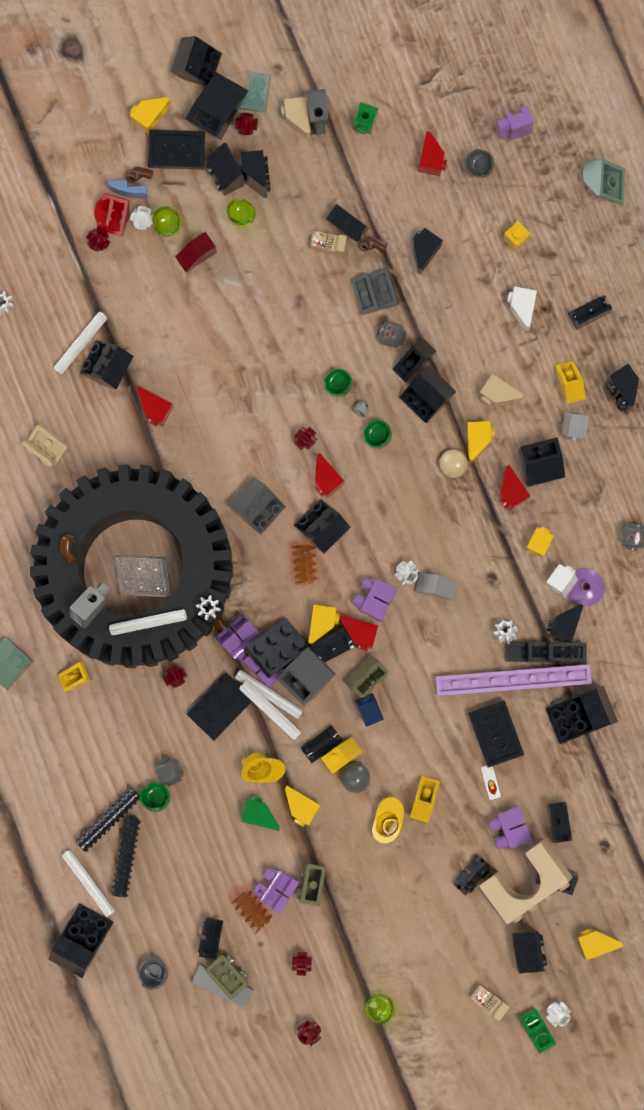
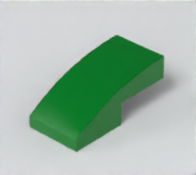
(537, 1031)

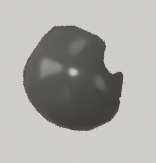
(479, 163)
(355, 777)
(153, 973)

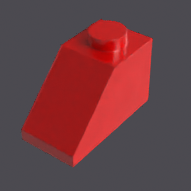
(432, 156)
(154, 407)
(326, 478)
(512, 490)
(360, 632)

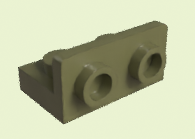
(227, 976)

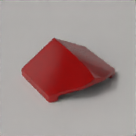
(112, 214)

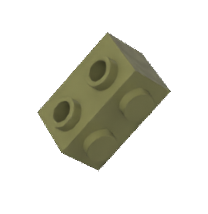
(313, 884)

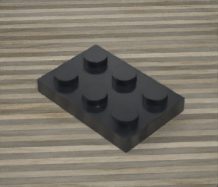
(176, 149)
(276, 648)
(219, 707)
(496, 734)

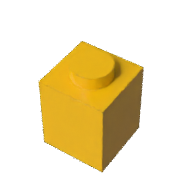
(516, 236)
(539, 541)

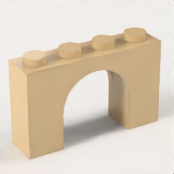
(512, 904)

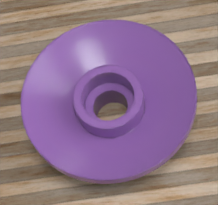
(591, 596)

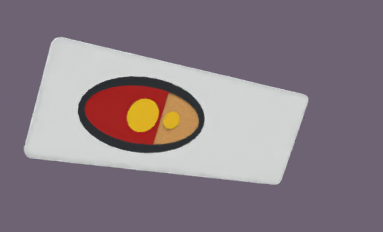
(490, 782)

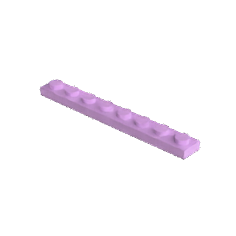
(513, 680)

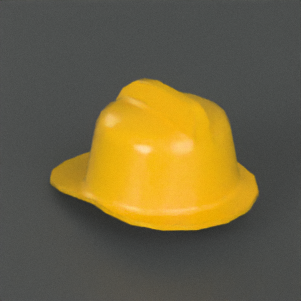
(261, 769)
(388, 820)

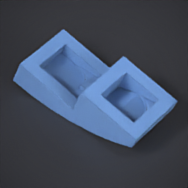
(121, 187)

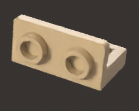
(46, 445)

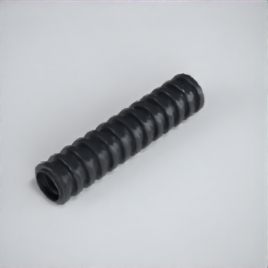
(108, 819)
(125, 858)

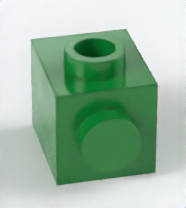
(365, 118)

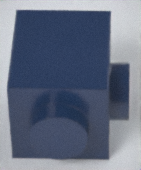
(369, 709)

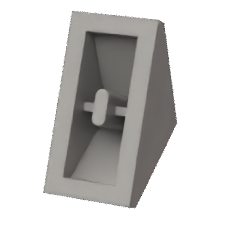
(436, 586)

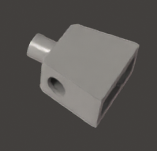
(84, 611)

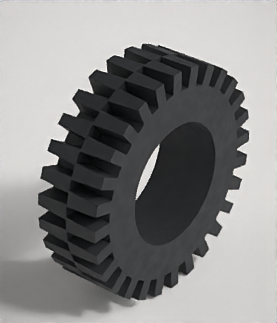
(120, 498)

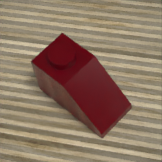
(196, 252)

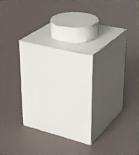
(562, 580)

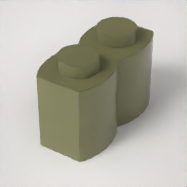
(366, 677)

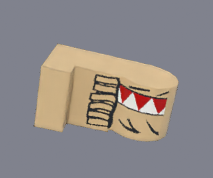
(328, 243)
(490, 1003)

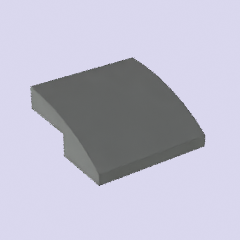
(374, 291)

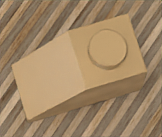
(297, 115)
(499, 393)

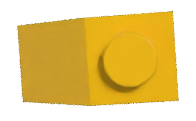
(149, 112)
(570, 382)
(478, 438)
(322, 622)
(342, 755)
(424, 799)
(301, 807)
(596, 944)

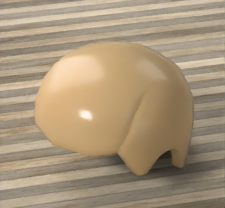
(454, 463)

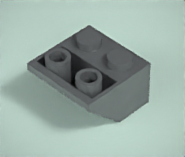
(257, 505)
(306, 676)

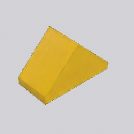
(74, 677)

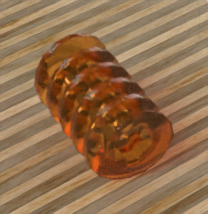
(304, 564)
(252, 910)

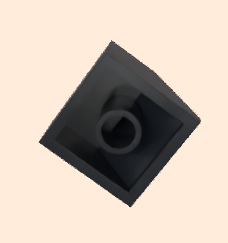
(225, 170)

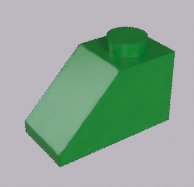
(259, 814)

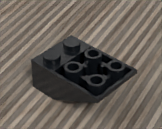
(217, 105)
(581, 714)
(80, 940)

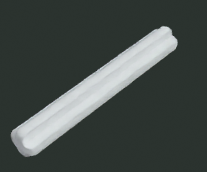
(80, 342)
(147, 622)
(270, 695)
(273, 713)
(88, 883)

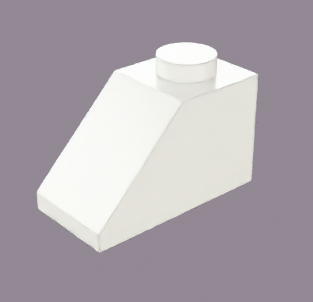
(522, 305)

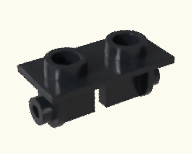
(321, 744)
(467, 883)
(212, 930)

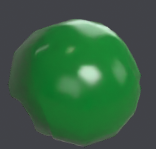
(338, 382)
(377, 434)
(155, 797)

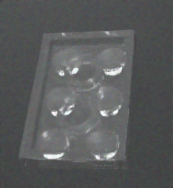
(141, 575)

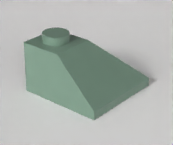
(605, 180)
(12, 663)

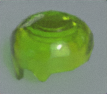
(241, 213)
(167, 221)
(381, 1009)

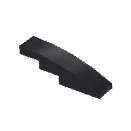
(546, 652)

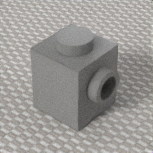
(575, 426)

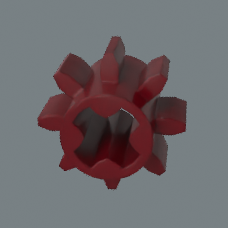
(246, 123)
(98, 239)
(305, 438)
(175, 676)
(301, 963)
(309, 1033)

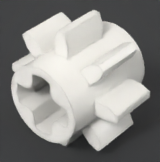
(141, 217)
(5, 307)
(407, 572)
(205, 603)
(505, 626)
(558, 1014)

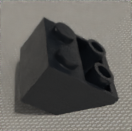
(196, 61)
(254, 170)
(106, 364)
(623, 388)
(427, 394)
(542, 462)
(322, 526)
(528, 951)

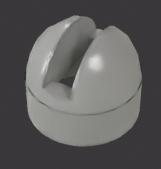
(361, 409)

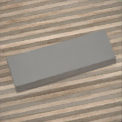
(204, 981)

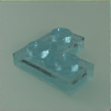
(258, 93)

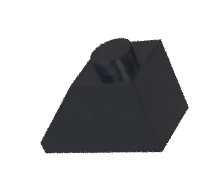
(425, 247)
(414, 359)
(565, 624)

